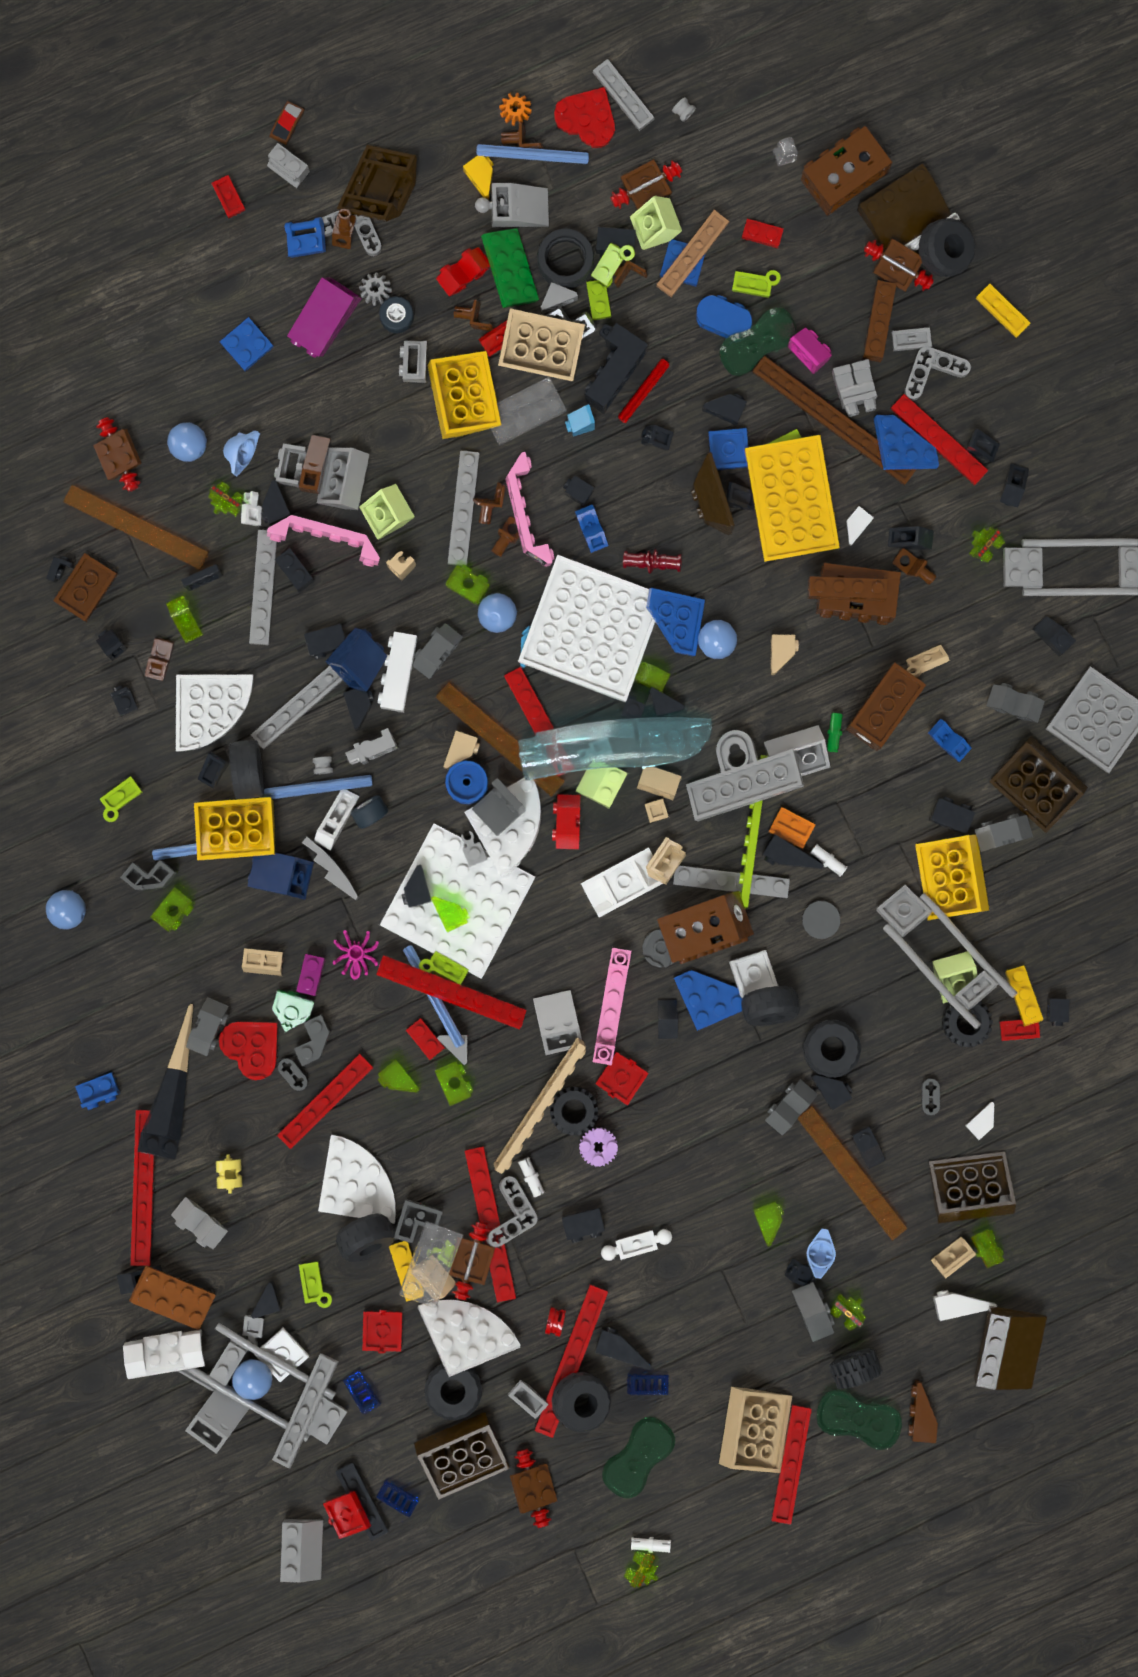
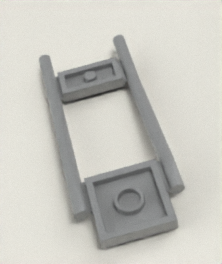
(1024, 567)
(907, 911)
(327, 1415)

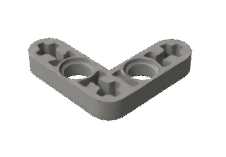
(360, 221)
(933, 363)
(518, 1212)

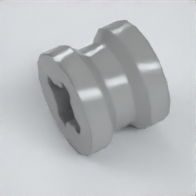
(683, 109)
(322, 765)

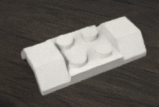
(620, 883)
(163, 1354)

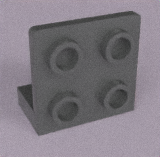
(499, 808)

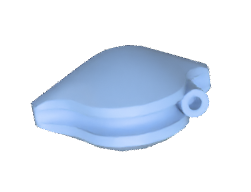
(240, 450)
(821, 1253)

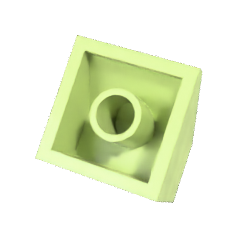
(655, 222)
(386, 511)
(601, 784)
(955, 972)

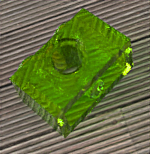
(473, 594)
(162, 913)
(458, 1094)

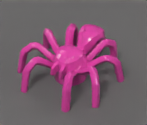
(355, 953)

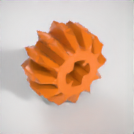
(508, 107)

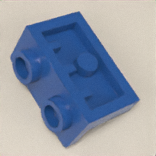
(98, 1090)

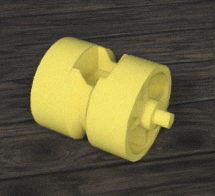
(229, 1173)

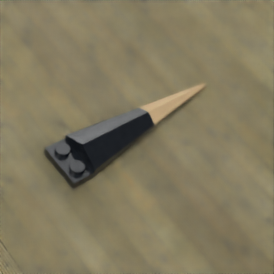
(164, 1122)

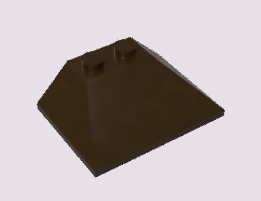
(380, 184)
(711, 498)

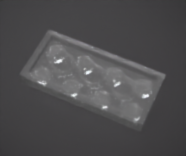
(527, 410)
(430, 1264)

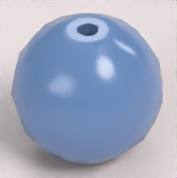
(187, 442)
(497, 612)
(717, 639)
(65, 909)
(252, 1379)

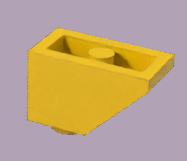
(480, 173)

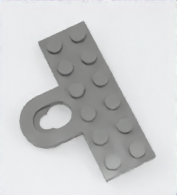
(743, 784)

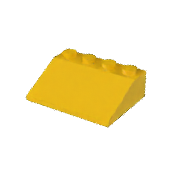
(464, 394)
(235, 828)
(953, 875)

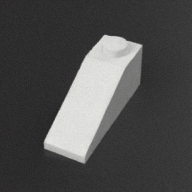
(336, 819)
(955, 1305)

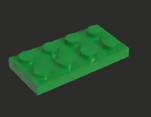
(510, 268)

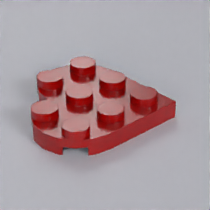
(586, 116)
(252, 1046)

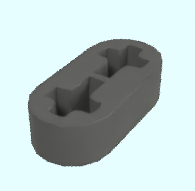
(289, 1077)
(935, 1096)

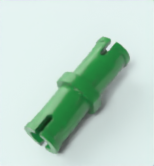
(834, 732)

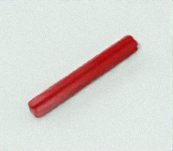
(643, 391)

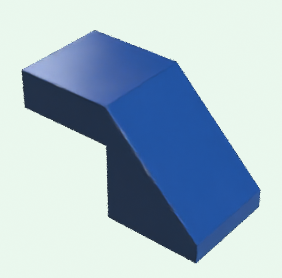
(591, 528)
(949, 740)

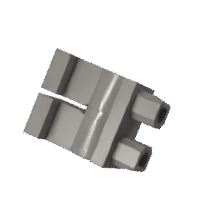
(855, 394)
(372, 749)

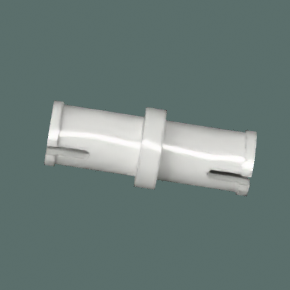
(828, 860)
(531, 1177)
(651, 1544)

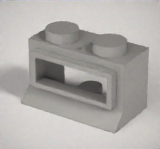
(294, 169)
(421, 362)
(284, 456)

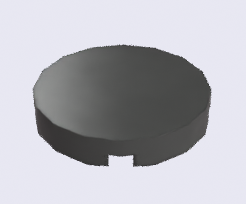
(821, 920)
(655, 950)

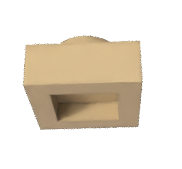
(656, 810)

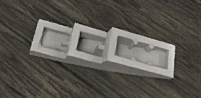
(335, 874)

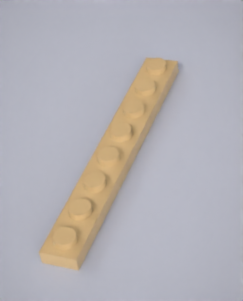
(536, 1112)

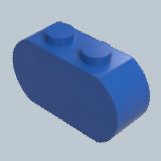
(722, 316)

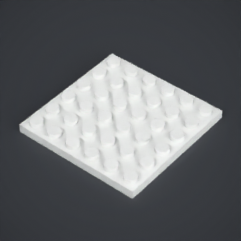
(589, 629)
(479, 888)

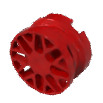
(555, 1321)

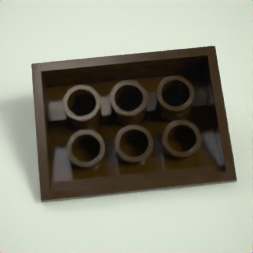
(904, 208)
(1038, 784)
(972, 1187)
(1009, 1349)
(461, 1455)

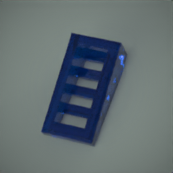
(631, 1384)
(367, 1389)
(407, 1512)

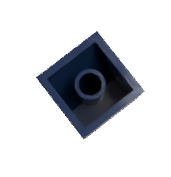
(358, 659)
(281, 875)

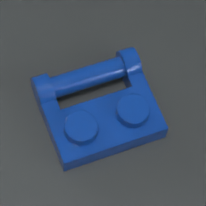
(307, 243)

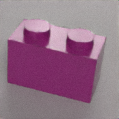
(311, 975)

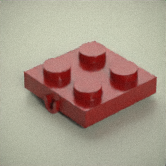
(622, 1078)
(382, 1331)
(347, 1514)

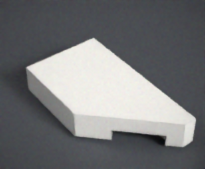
(857, 523)
(982, 1122)

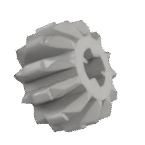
(368, 291)

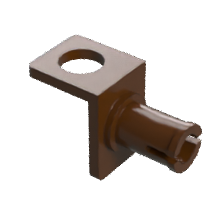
(518, 137)
(343, 229)
(623, 271)
(472, 314)
(487, 505)
(505, 538)
(915, 567)

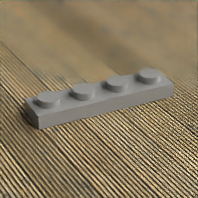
(623, 95)

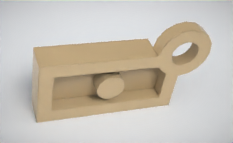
(927, 660)

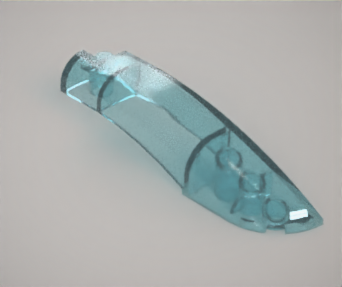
(613, 744)

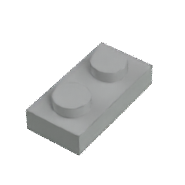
(911, 339)

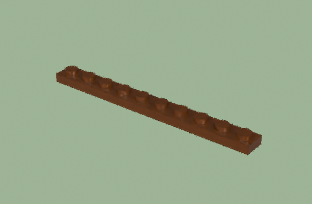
(826, 415)

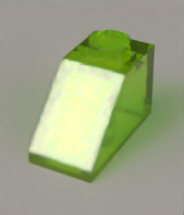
(184, 619)
(651, 676)
(450, 914)
(397, 1078)
(769, 1220)

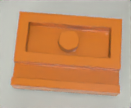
(792, 828)

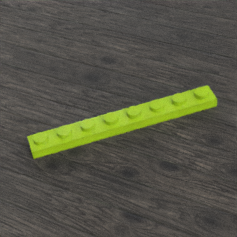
(750, 841)

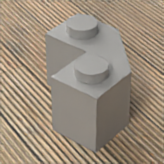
(205, 1228)

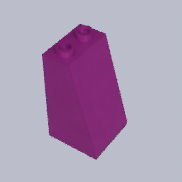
(323, 316)

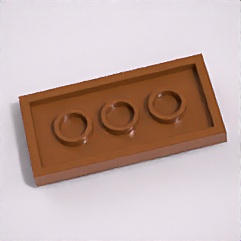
(172, 1297)

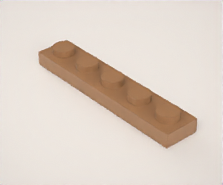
(692, 253)

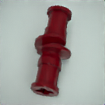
(652, 561)

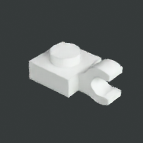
(250, 511)

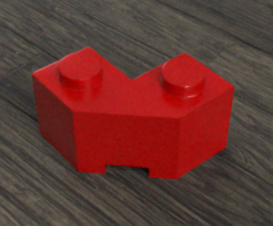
(469, 267)
(568, 821)

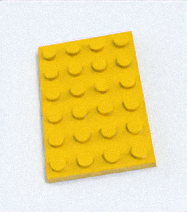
(792, 498)

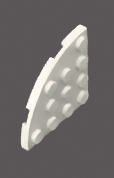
(208, 707)
(518, 838)
(355, 1182)
(466, 1334)

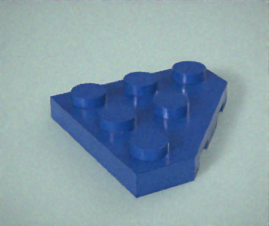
(902, 446)
(677, 618)
(707, 998)

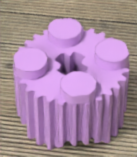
(609, 1147)

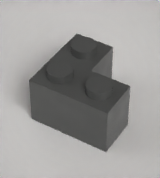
(414, 1215)
(814, 1311)

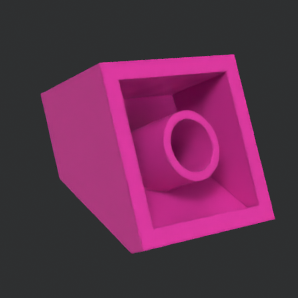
(809, 350)

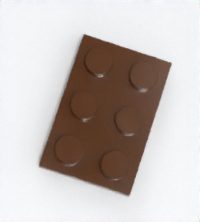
(85, 587)

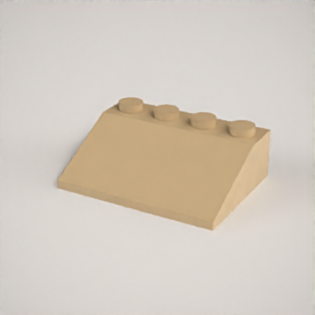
(541, 345)
(755, 1430)

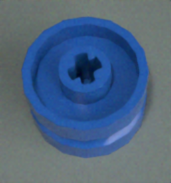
(478, 782)

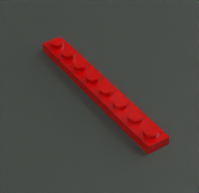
(451, 992)
(142, 1199)
(488, 1215)
(573, 1353)

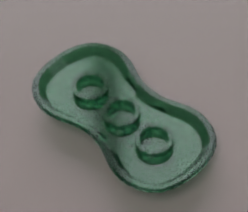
(745, 349)
(873, 1424)
(628, 1470)

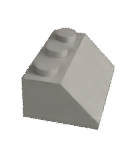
(343, 478)
(809, 749)
(301, 1550)

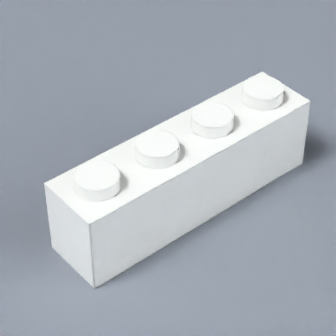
(398, 672)

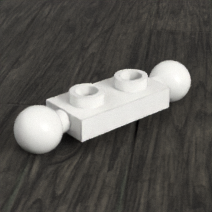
(636, 1244)

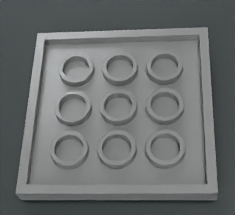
(1097, 720)

